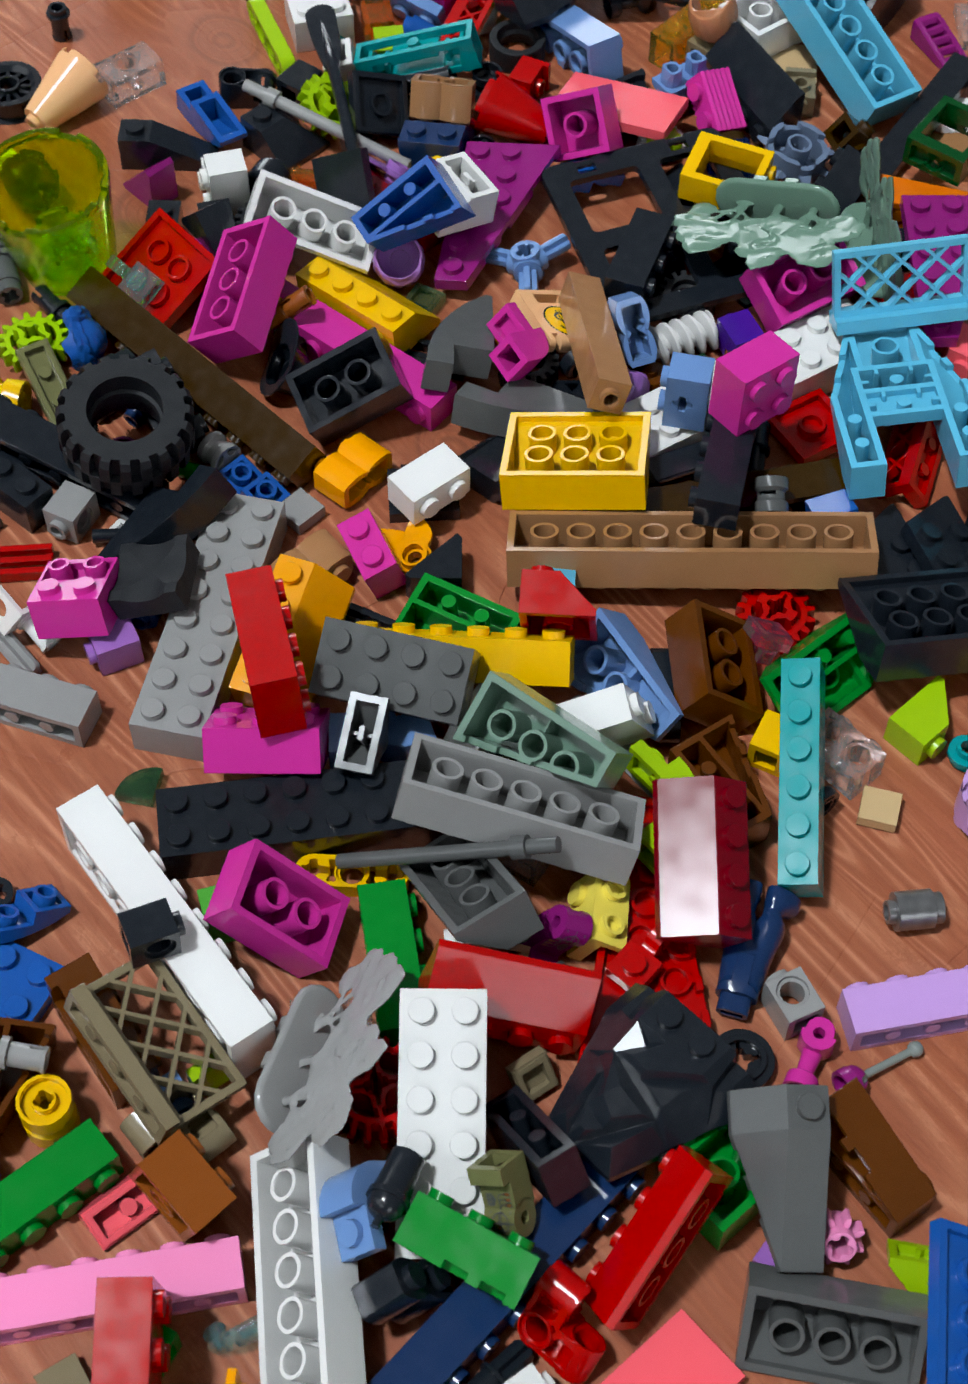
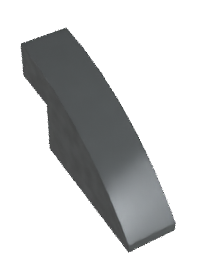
(460, 345)
(490, 411)

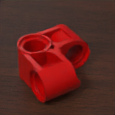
(556, 1328)

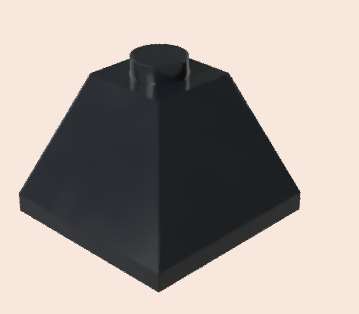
(281, 136)

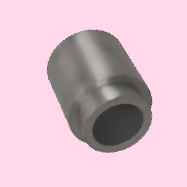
(914, 909)

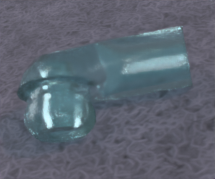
(224, 1341)

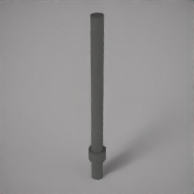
(517, 848)

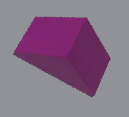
(154, 182)

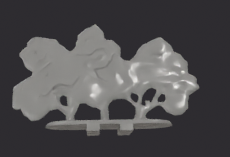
(321, 1053)

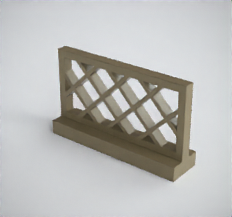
(125, 1065)

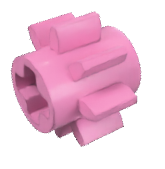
(842, 1237)

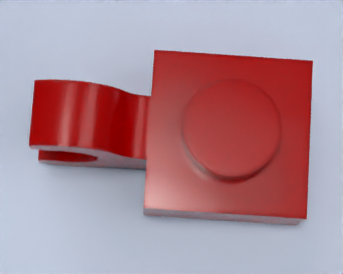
(637, 962)

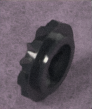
(753, 1048)

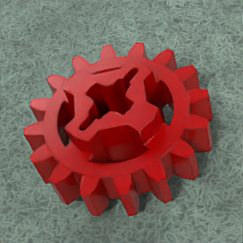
(779, 607)

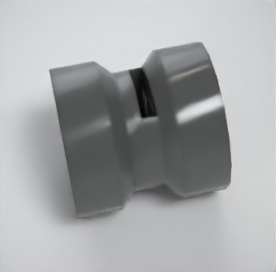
(771, 493)

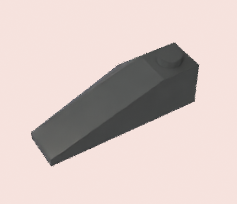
(785, 1156)

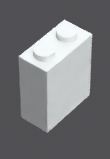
(615, 713)

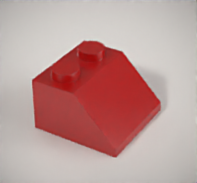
(554, 602)

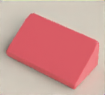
(116, 1212)

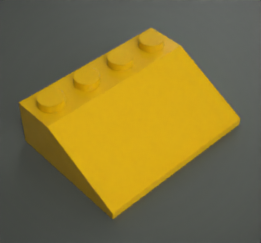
(576, 461)

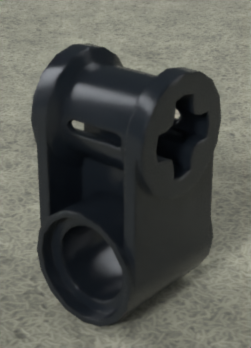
(231, 84)

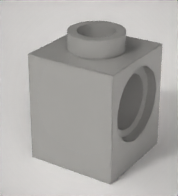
(71, 512)
(785, 1016)

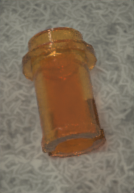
(303, 176)

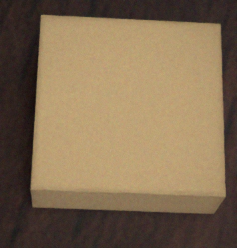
(879, 808)

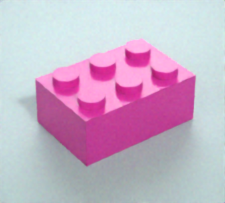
(793, 290)
(235, 745)
(277, 908)

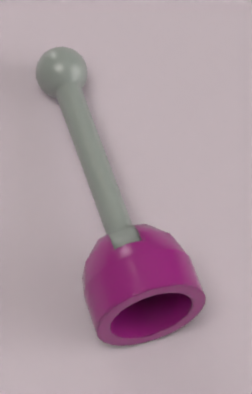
(847, 1073)

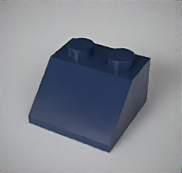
(432, 139)

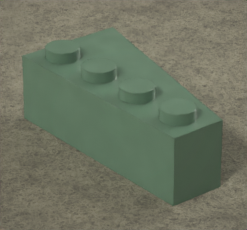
(535, 731)

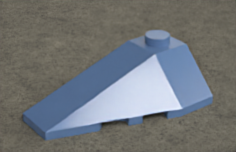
(625, 658)

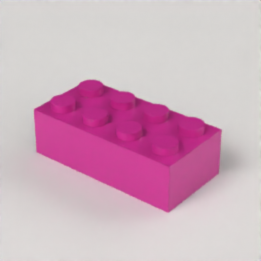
(242, 290)

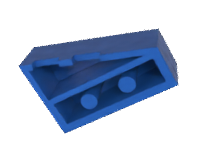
(413, 207)

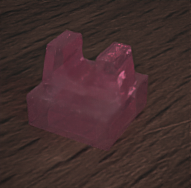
(767, 638)

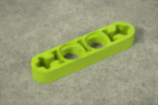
(270, 35)

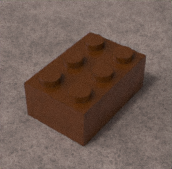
(713, 666)

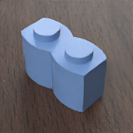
(631, 323)

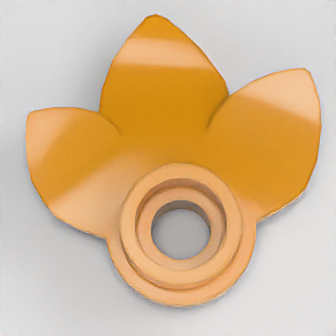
(410, 544)

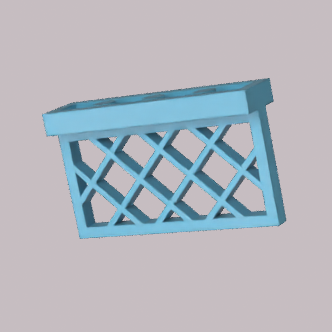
(896, 312)

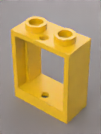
(710, 147)

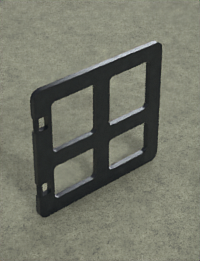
(593, 246)

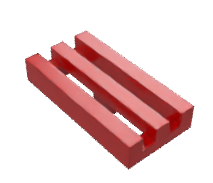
(24, 555)

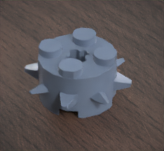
(798, 151)

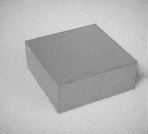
(302, 511)

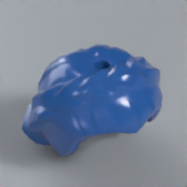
(86, 337)

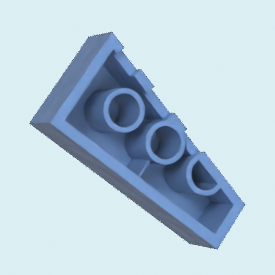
(584, 44)

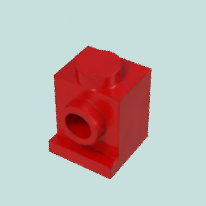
(532, 75)

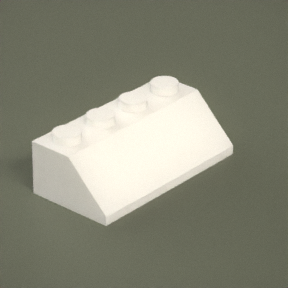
(315, 218)

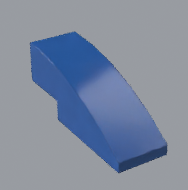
(209, 114)

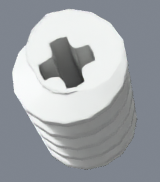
(685, 335)

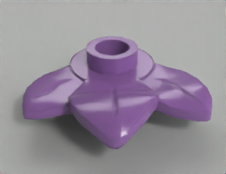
(392, 168)

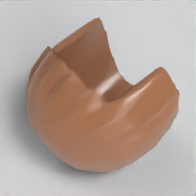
(712, 23)

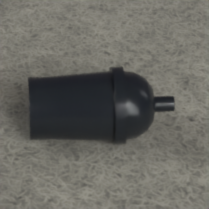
(393, 1188)

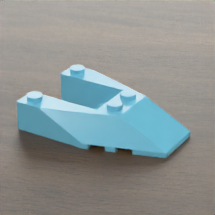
(888, 382)

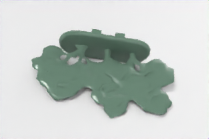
(878, 217)
(769, 222)

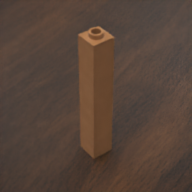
(594, 343)

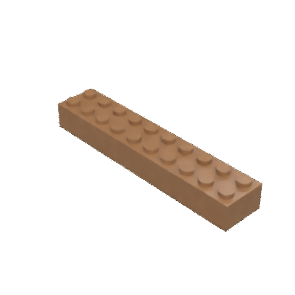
(674, 553)

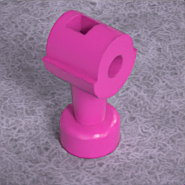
(815, 1044)

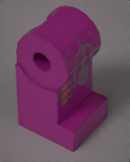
(561, 932)

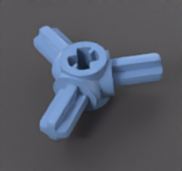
(529, 259)

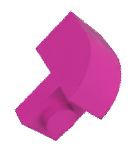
(519, 344)

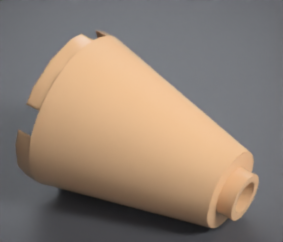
(64, 91)

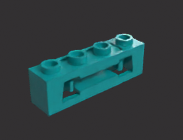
(423, 50)

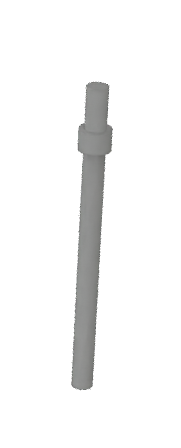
(274, 99)

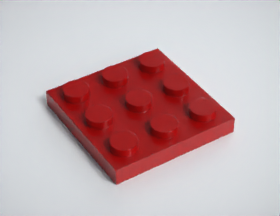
(172, 257)

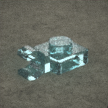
(137, 281)

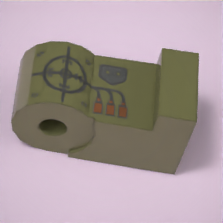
(505, 1190)

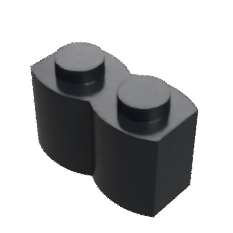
(401, 1291)

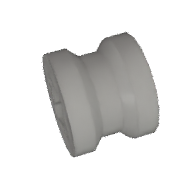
(217, 451)

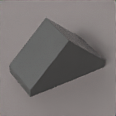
(363, 734)

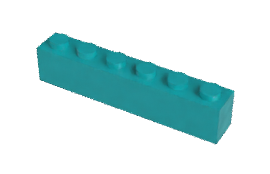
(801, 777)

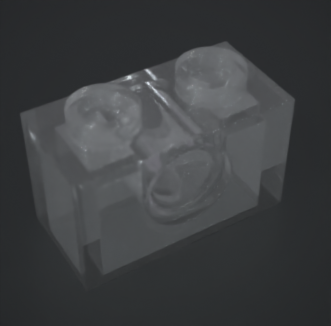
(131, 73)

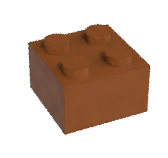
(183, 1184)

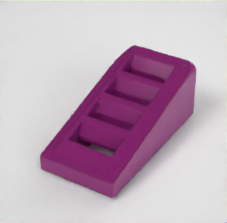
(935, 27)

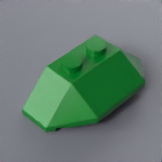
(844, 671)

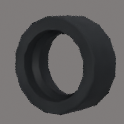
(509, 32)

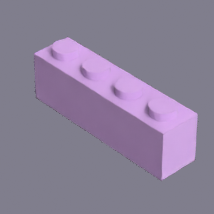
(904, 1008)

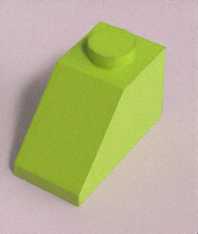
(920, 723)

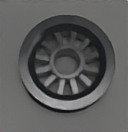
(17, 87)

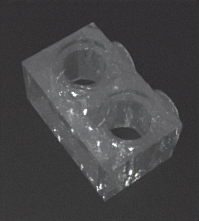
(846, 747)

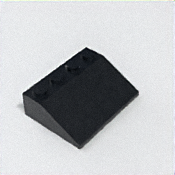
(909, 622)

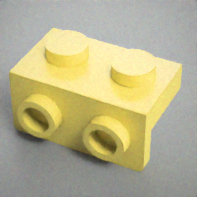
(609, 910)

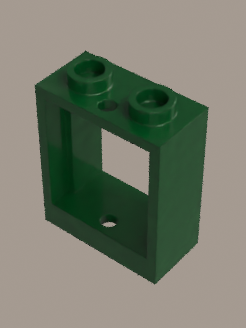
(923, 150)

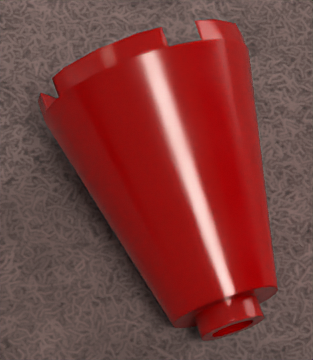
(509, 112)

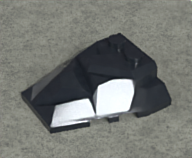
(646, 1083)

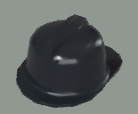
(283, 359)

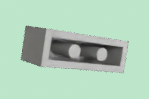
(47, 705)

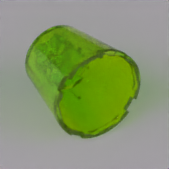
(55, 207)

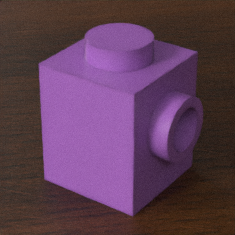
(117, 650)

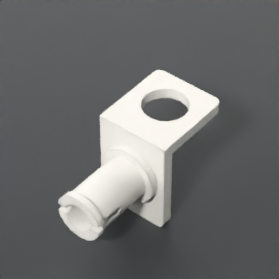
(21, 619)

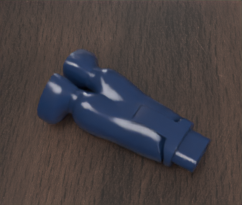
(747, 964)

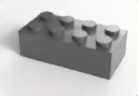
(414, 672)

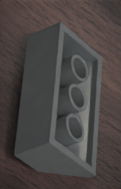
(475, 899)
(830, 1329)

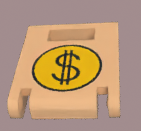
(543, 311)

